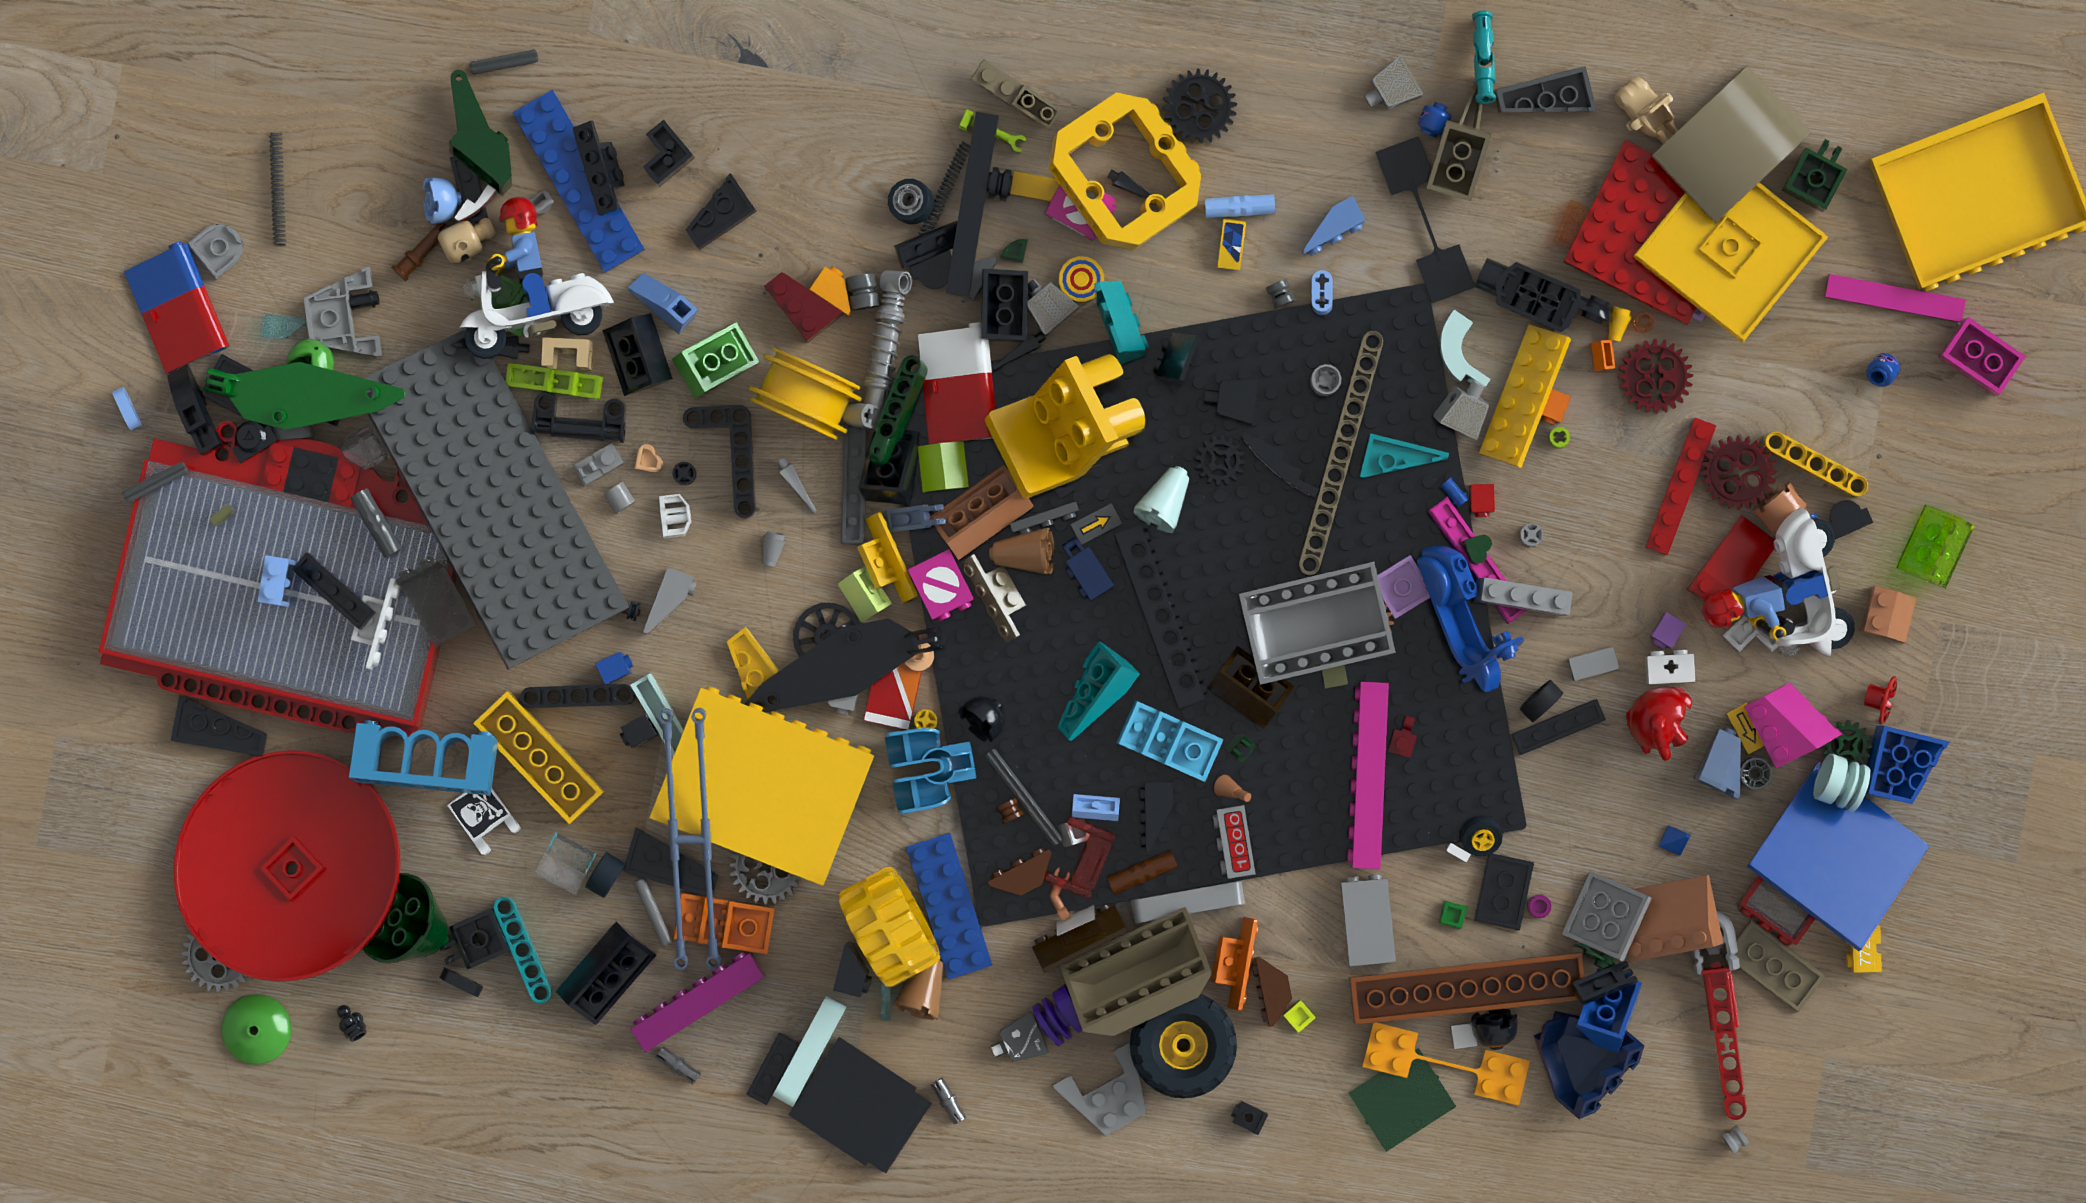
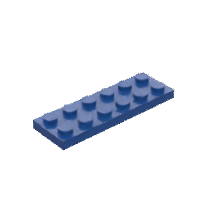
(949, 906)

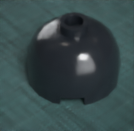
(984, 717)
(1495, 1028)

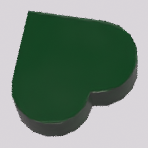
(1477, 548)

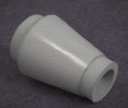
(772, 547)

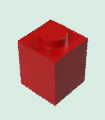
(1481, 499)

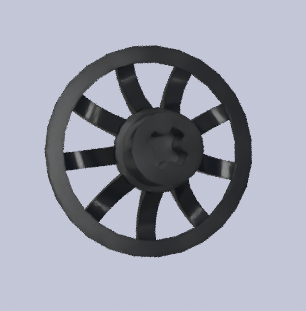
(825, 629)

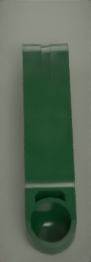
(898, 422)

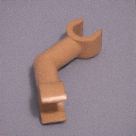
(1056, 901)

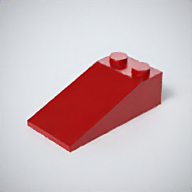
(1734, 560)

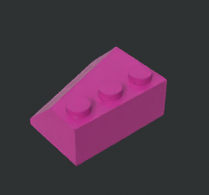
(1789, 724)

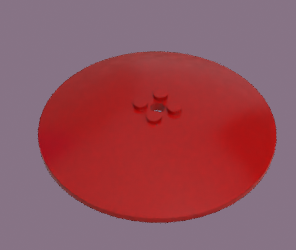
(237, 856)

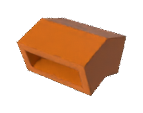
(1602, 355)

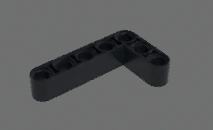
(736, 450)

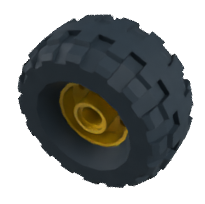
(1191, 1070)

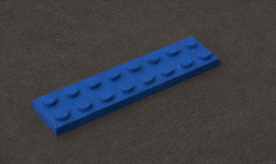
(556, 147)

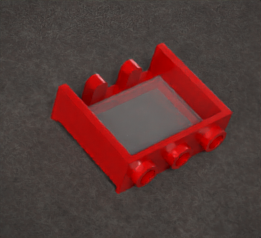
(1775, 911)

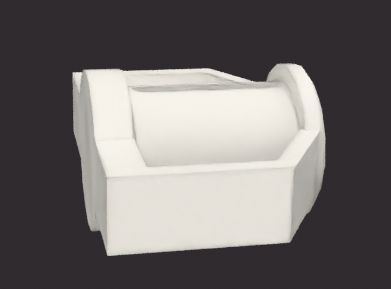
(674, 516)

